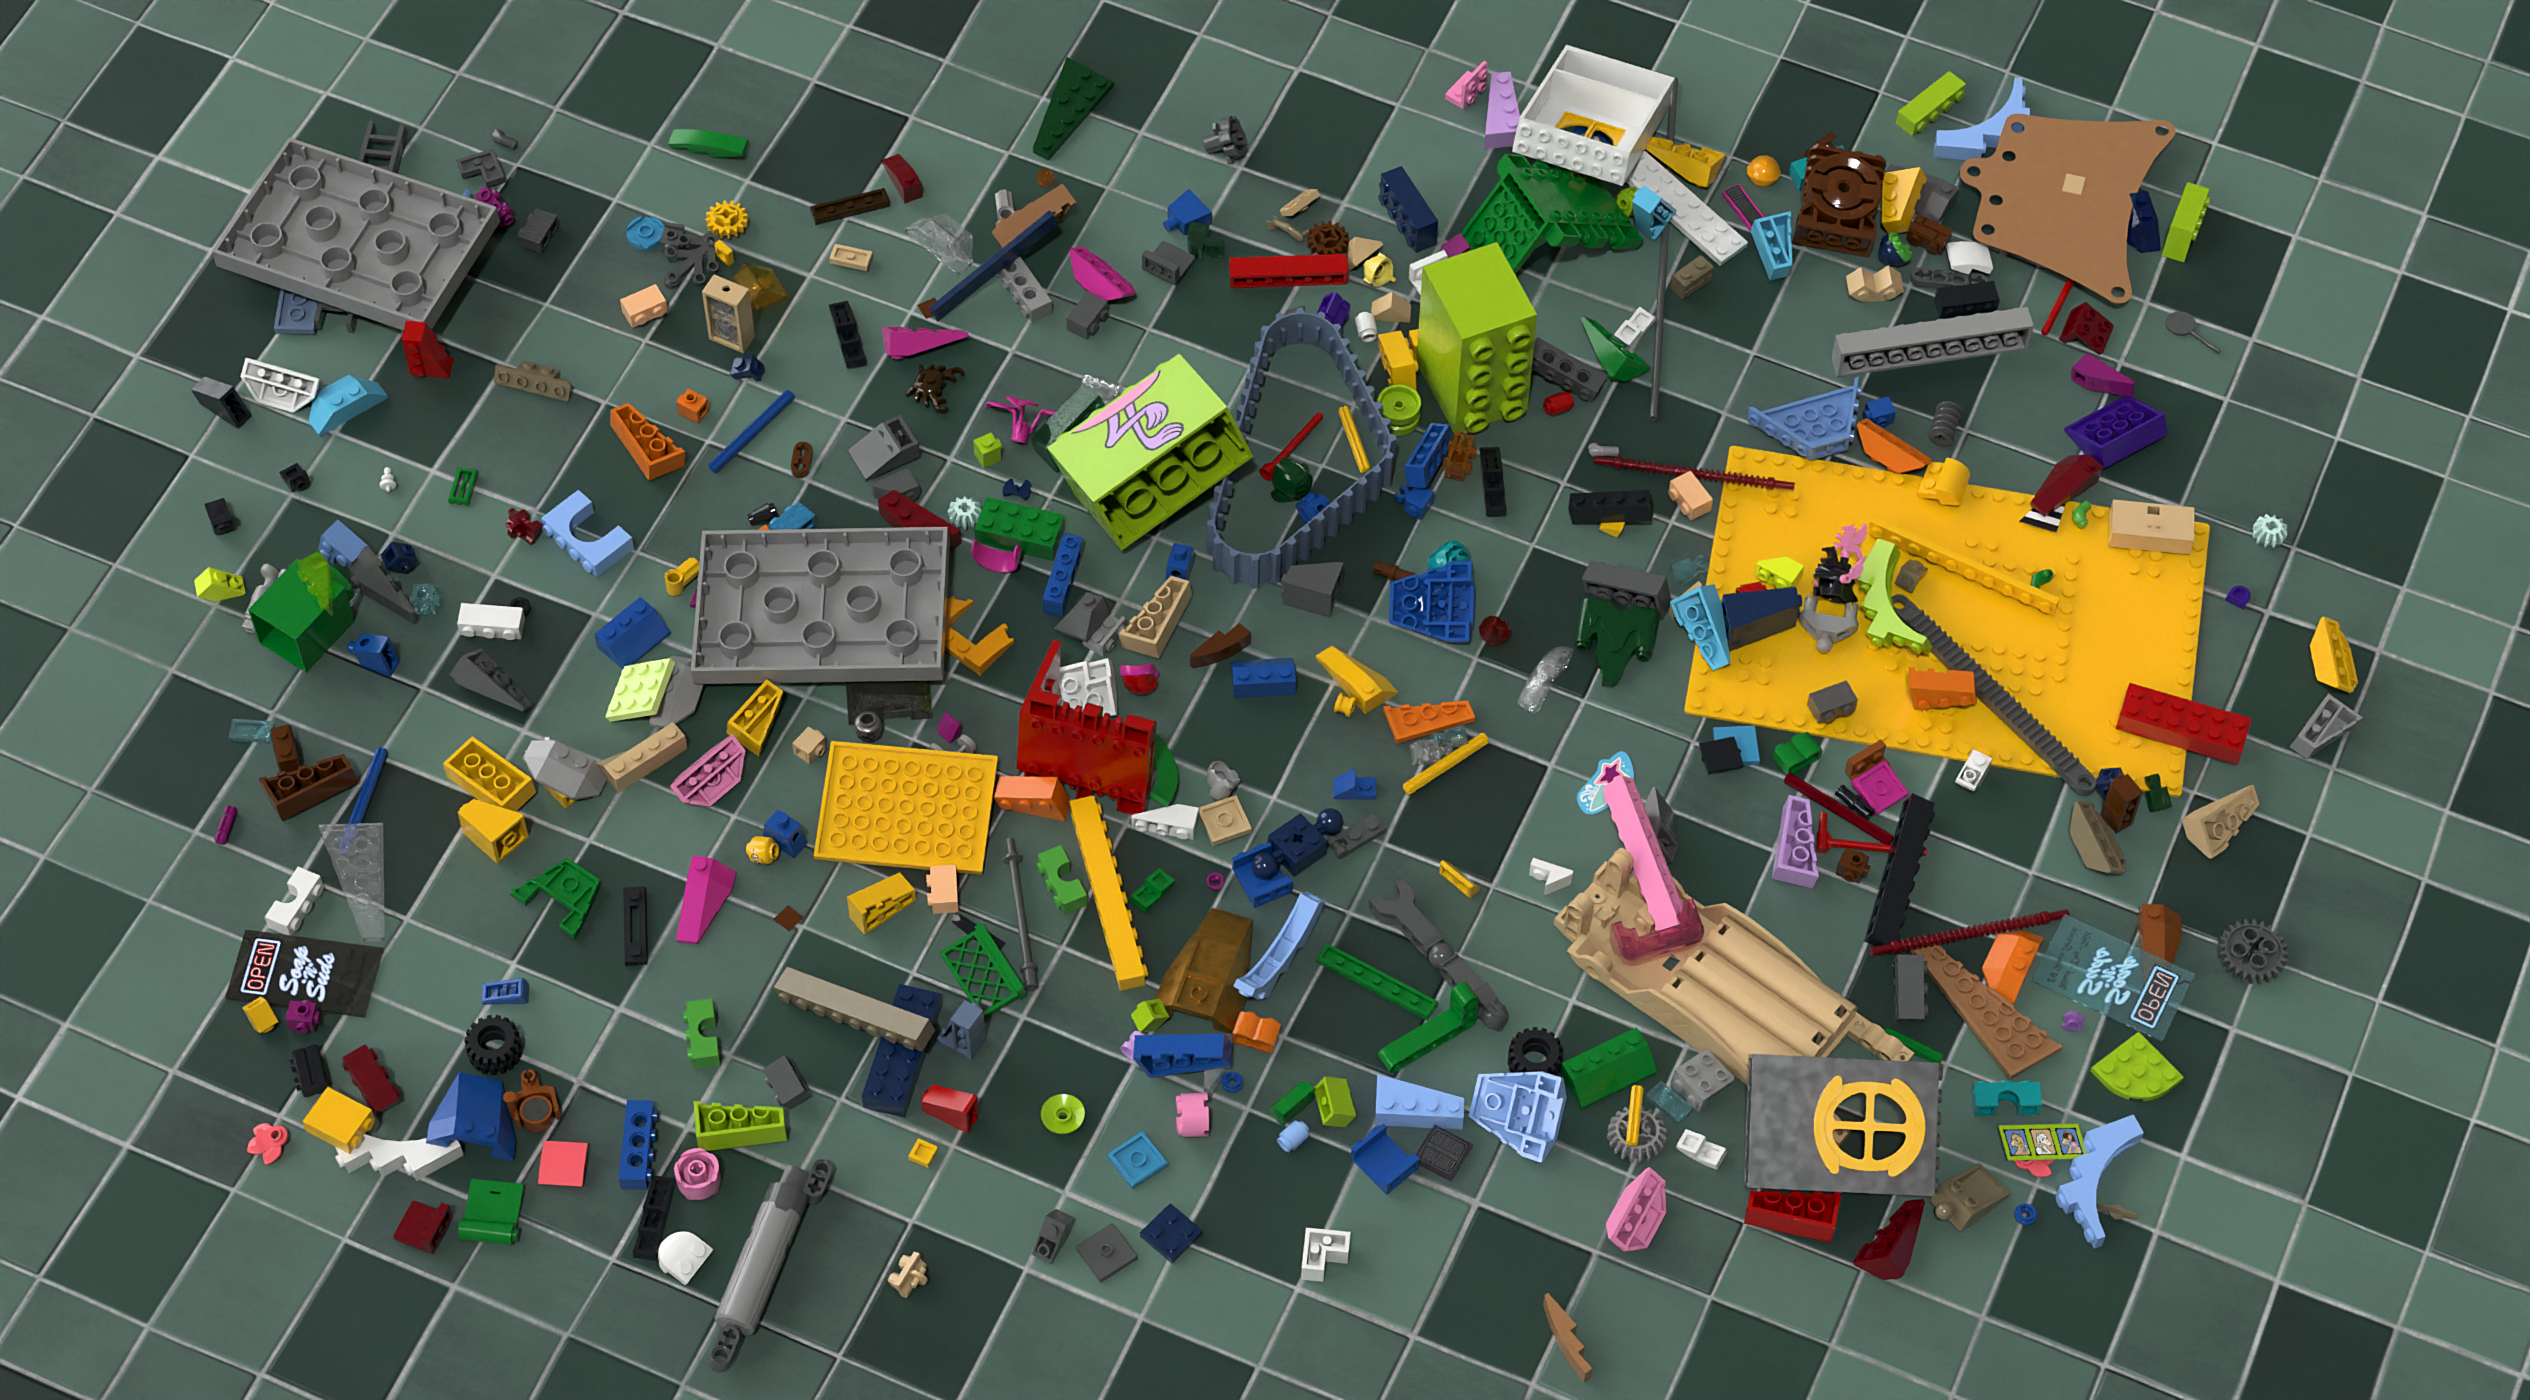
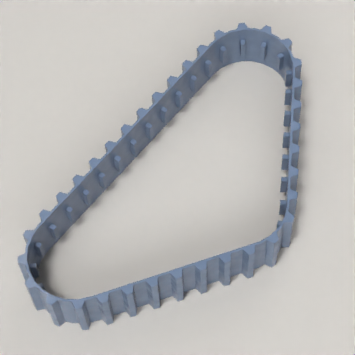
(1268, 566)

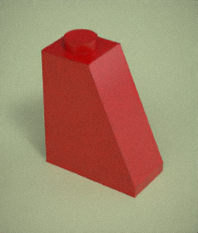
(951, 1107)

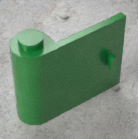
(491, 1212)

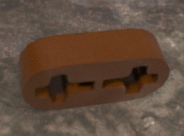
(797, 459)

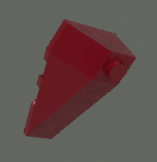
(2066, 482)
(1893, 1247)

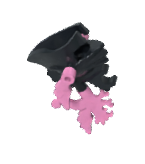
(1835, 578)

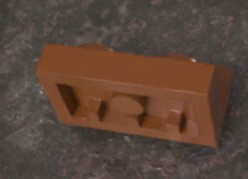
(1866, 760)

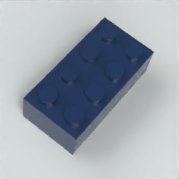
(1408, 209)

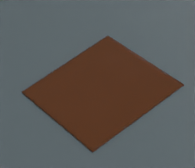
(924, 307)
(788, 918)

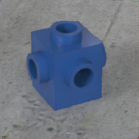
(1311, 506)

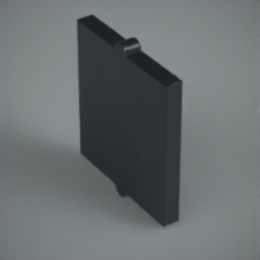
(1721, 755)

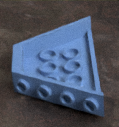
(1813, 425)

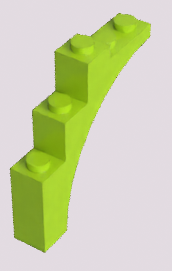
(1878, 603)

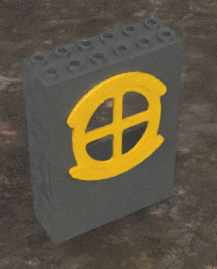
(1793, 1125)

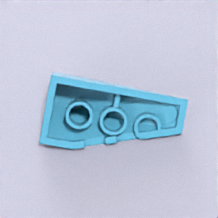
(1703, 619)

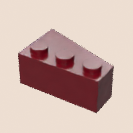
(371, 1079)

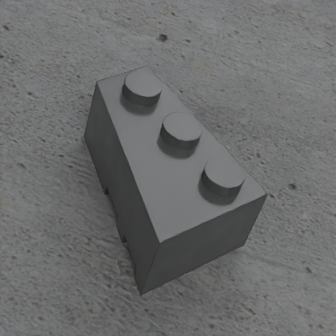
(1910, 988)

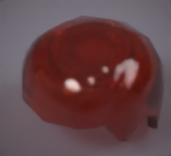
(1494, 630)

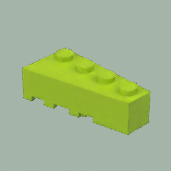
(2186, 221)
(737, 1126)

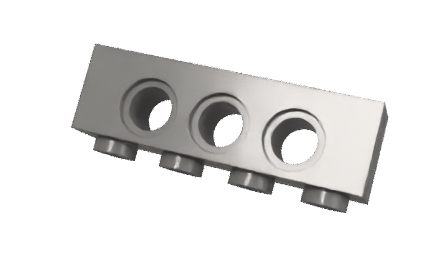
(1025, 290)

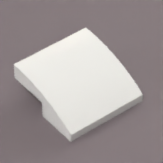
(1969, 256)

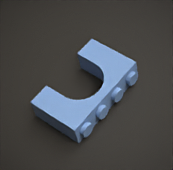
(595, 555)

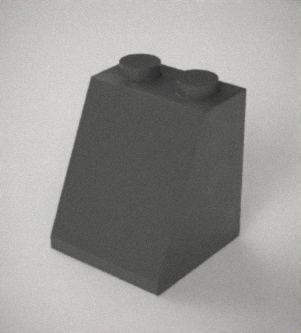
(1313, 587)

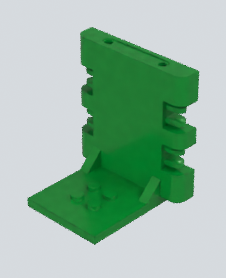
(1549, 206)

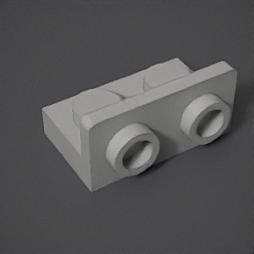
(1106, 635)

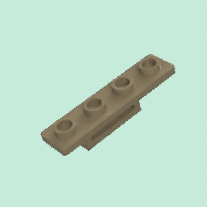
(534, 379)

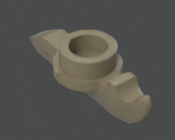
(2117, 1211)

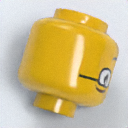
(762, 850)

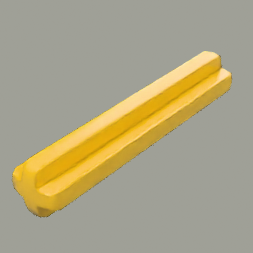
(1634, 1116)

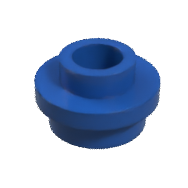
(1232, 1076)
(2028, 1209)

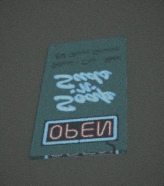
(2113, 977)

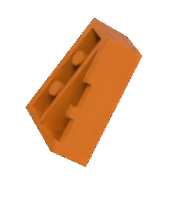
(1941, 689)
(1033, 796)

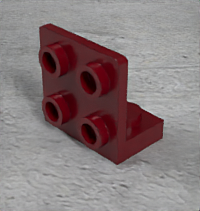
(2088, 326)
(423, 1226)

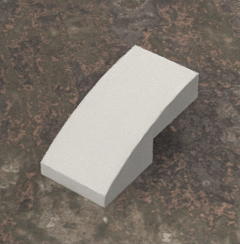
(1637, 325)
(1699, 1149)

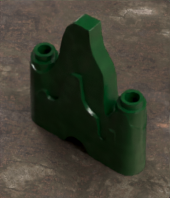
(1617, 635)

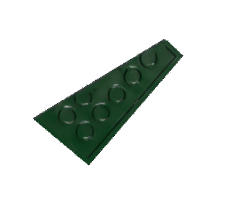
(1072, 101)

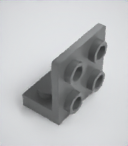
(1167, 262)

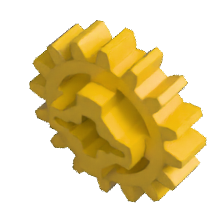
(726, 219)

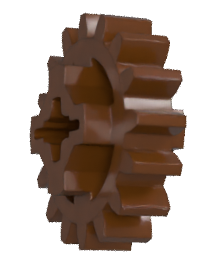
(1327, 239)

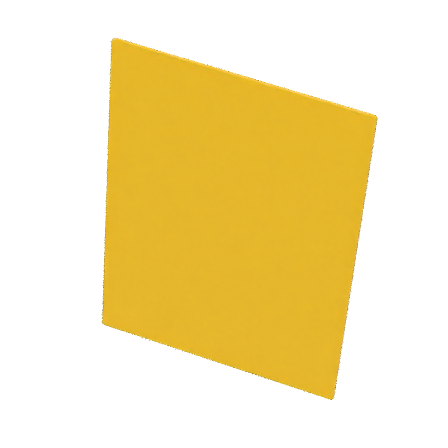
(2116, 621)

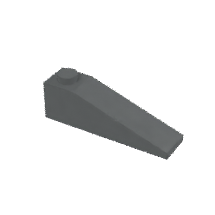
(1936, 196)
(374, 583)

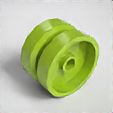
(1402, 407)

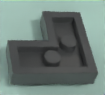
(483, 163)

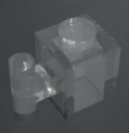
(1427, 752)

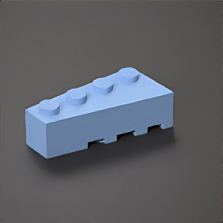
(1416, 1106)

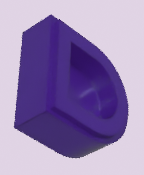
(2239, 596)

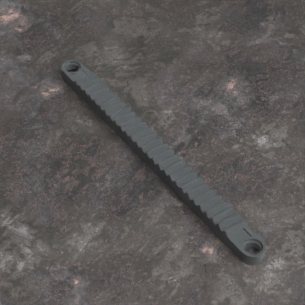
(1997, 699)

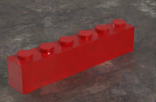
(1288, 271)

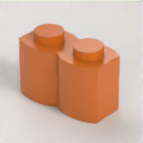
(1256, 1032)

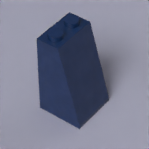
(1759, 614)

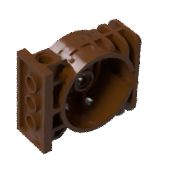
(1832, 219)

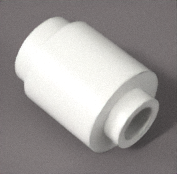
(1366, 327)

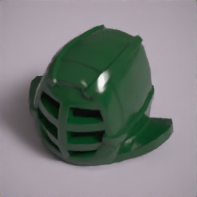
(1289, 476)

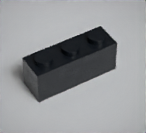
(1966, 299)

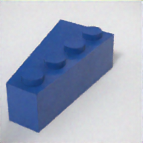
(1181, 1053)

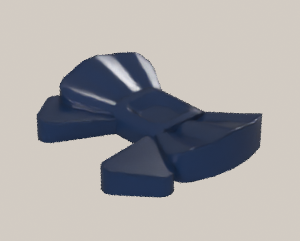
(1023, 491)

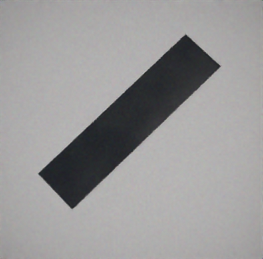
(969, 926)

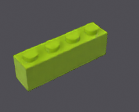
(1931, 103)

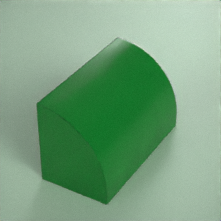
(1292, 1103)

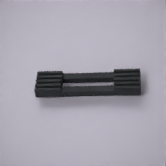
(635, 952)

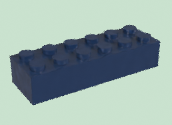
(895, 1066)

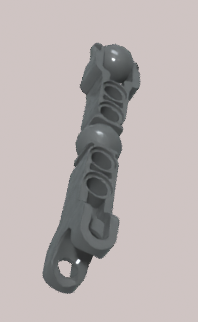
(1441, 955)

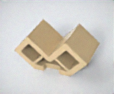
(1875, 287)

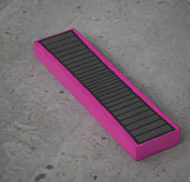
(1742, 205)

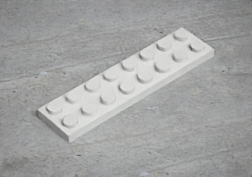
(1692, 215)

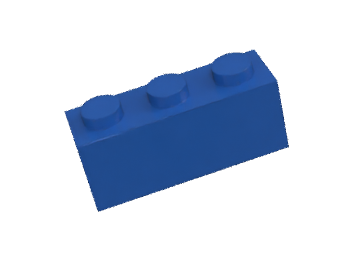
(632, 633)
(1263, 677)

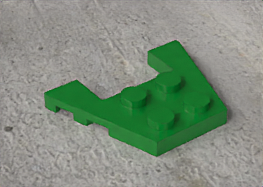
(567, 885)

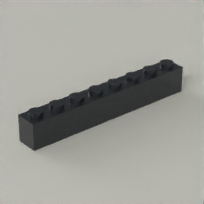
(1900, 871)

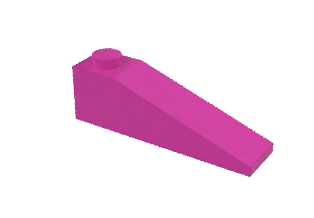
(704, 893)

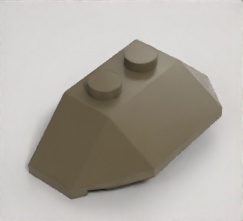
(2095, 840)

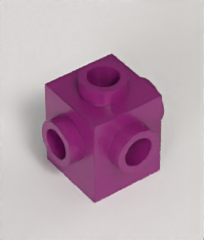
(303, 1016)

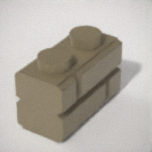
(1691, 277)

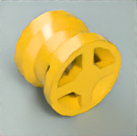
(1345, 705)

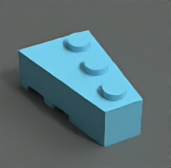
(1651, 213)
(1774, 244)

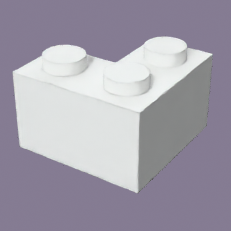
(1323, 1247)

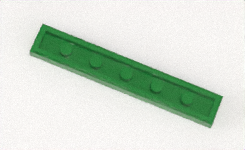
(1377, 981)

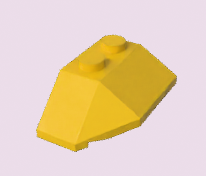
(2333, 656)

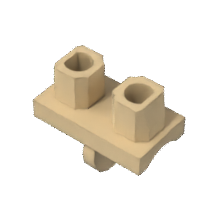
(911, 1275)

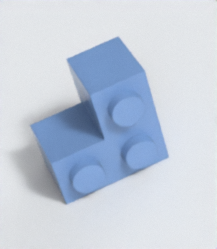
(340, 545)

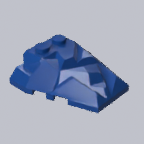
(1436, 602)

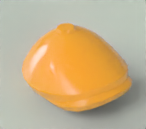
(1763, 171)

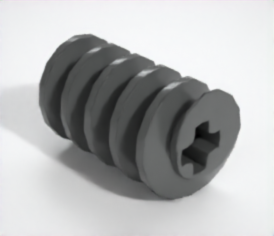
(1944, 423)

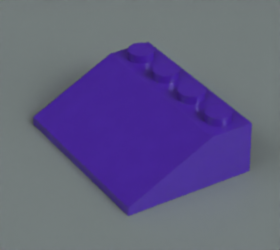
(2118, 430)

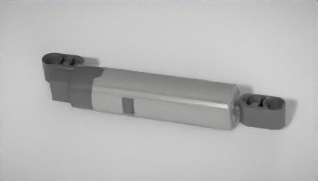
(764, 1255)

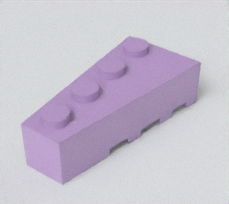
(1502, 112)
(1795, 846)

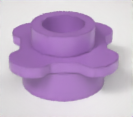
(2073, 1021)

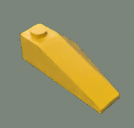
(1692, 164)

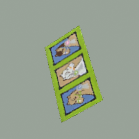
(2042, 1141)

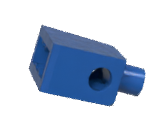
(1185, 210)
(1180, 560)
(375, 653)
(784, 831)

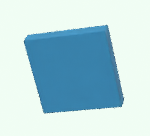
(1745, 739)
(1137, 1160)

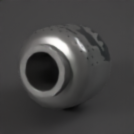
(868, 726)

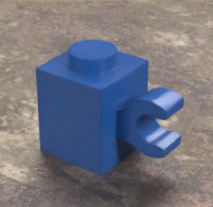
(1416, 501)

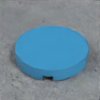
(645, 232)

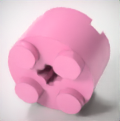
(1193, 1115)
(697, 1174)

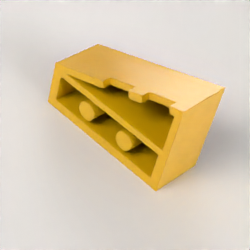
(1899, 197)
(756, 716)

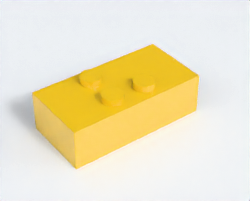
(488, 776)

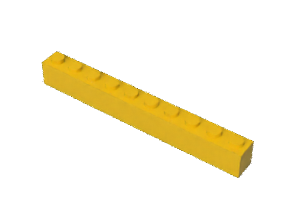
(1107, 893)

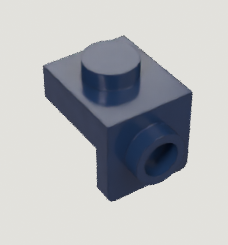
(747, 366)

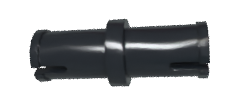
(1855, 802)

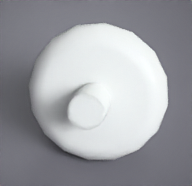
(387, 480)

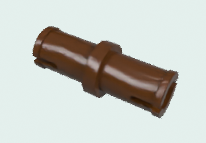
(1392, 572)

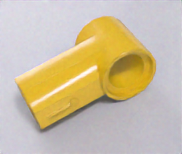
(677, 578)

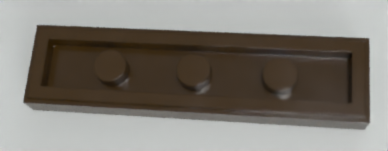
(849, 206)

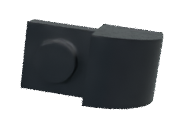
(219, 516)

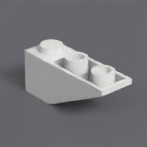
(1171, 820)

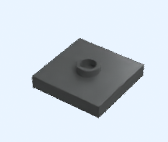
(1106, 1252)

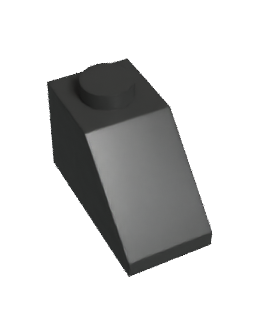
(901, 482)

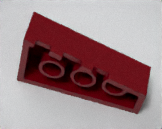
(903, 512)

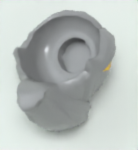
(1221, 780)

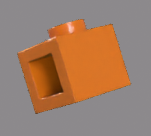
(693, 406)

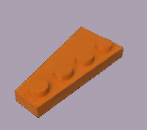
(1419, 721)

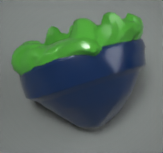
(1893, 251)

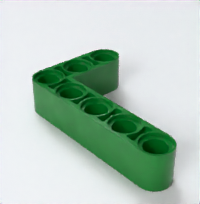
(1435, 1032)

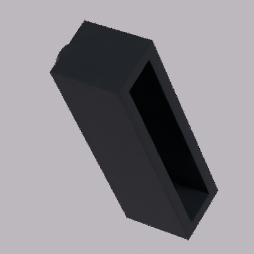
(1611, 507)

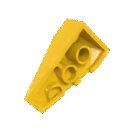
(1357, 679)

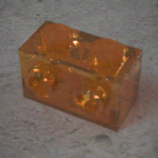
(1460, 452)

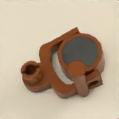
(536, 1110)

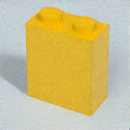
(339, 1120)

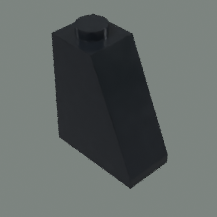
(221, 400)

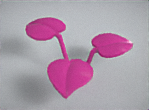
(1020, 428)

